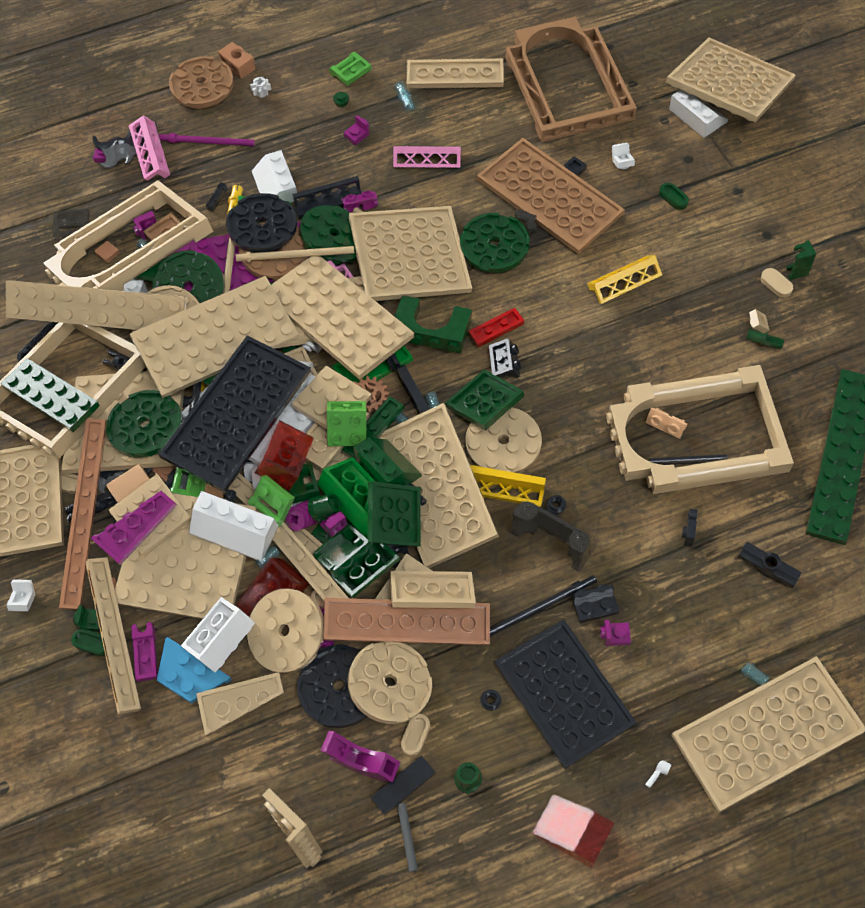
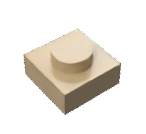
(759, 321)

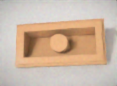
(127, 482)

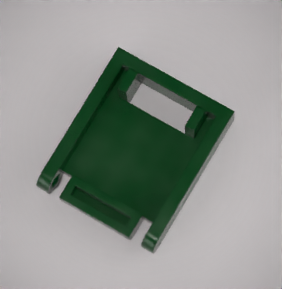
(299, 490)
(339, 553)

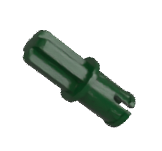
(765, 339)

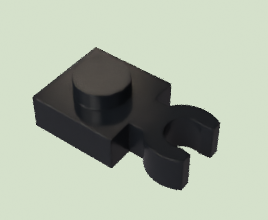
(688, 531)

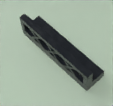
(327, 197)

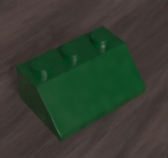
(385, 462)
(366, 570)

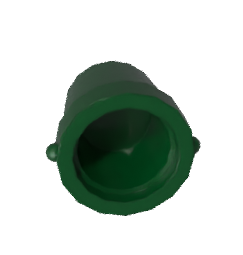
(323, 506)
(468, 778)

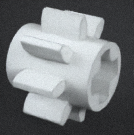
(260, 87)

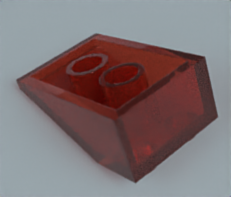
(284, 455)
(274, 576)
(573, 829)

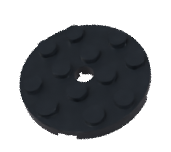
(251, 236)
(317, 690)

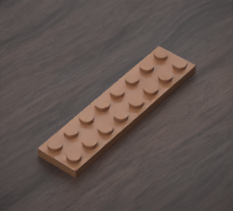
(380, 622)

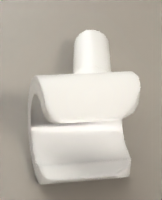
(662, 767)

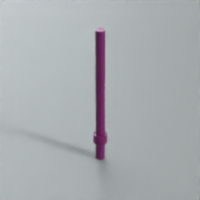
(174, 138)

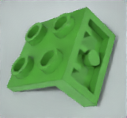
(346, 423)

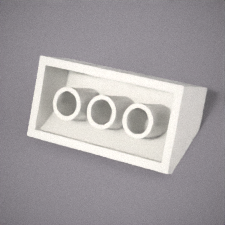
(232, 526)

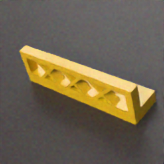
(623, 272)
(509, 480)

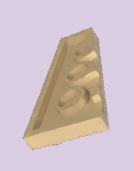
(233, 701)

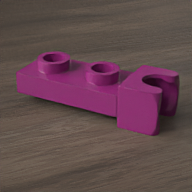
(145, 653)

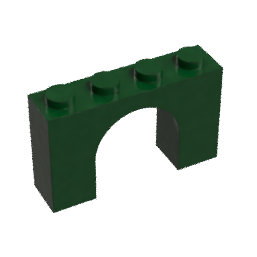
(449, 338)

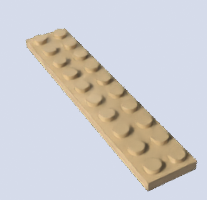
(89, 305)

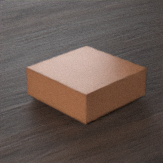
(107, 252)

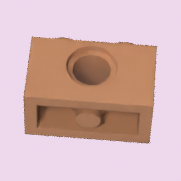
(237, 59)

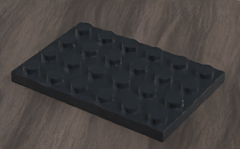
(565, 694)

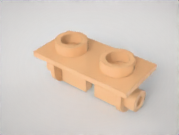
(666, 423)

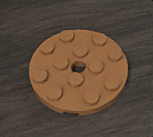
(189, 92)
(276, 267)

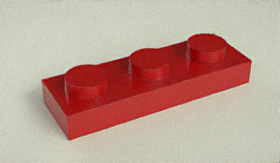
(496, 327)

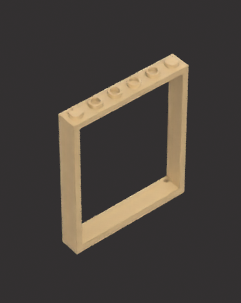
(104, 397)

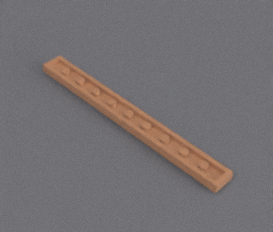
(83, 514)

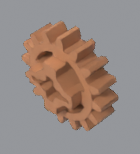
(377, 390)

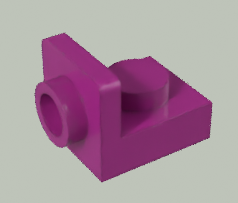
(357, 131)
(143, 222)
(334, 524)
(615, 633)

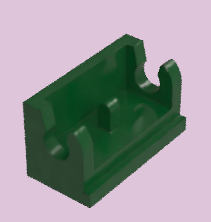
(803, 261)

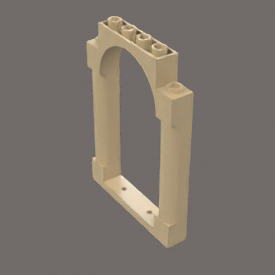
(153, 197)
(667, 477)

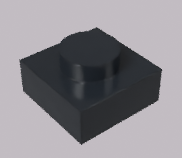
(576, 166)

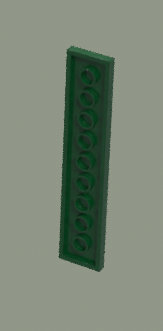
(840, 462)

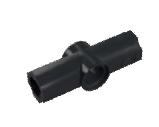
(780, 571)

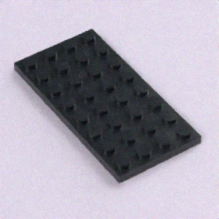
(235, 413)

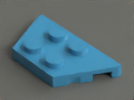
(185, 673)

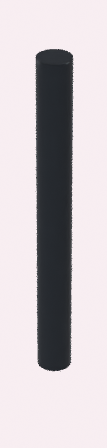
(688, 459)

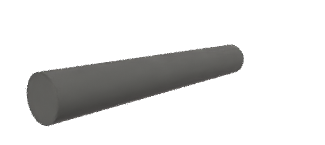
(407, 837)

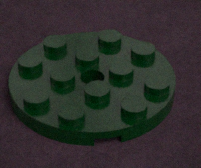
(318, 225)
(492, 258)
(194, 268)
(125, 419)

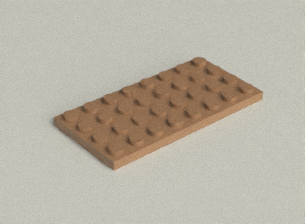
(558, 197)

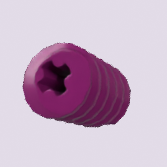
(299, 517)

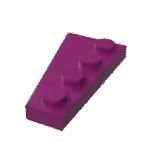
(128, 533)

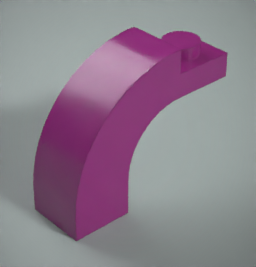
(359, 759)

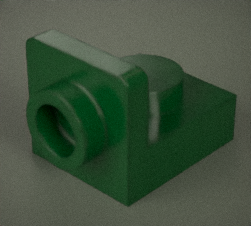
(86, 619)

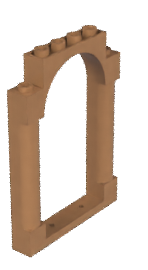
(594, 45)

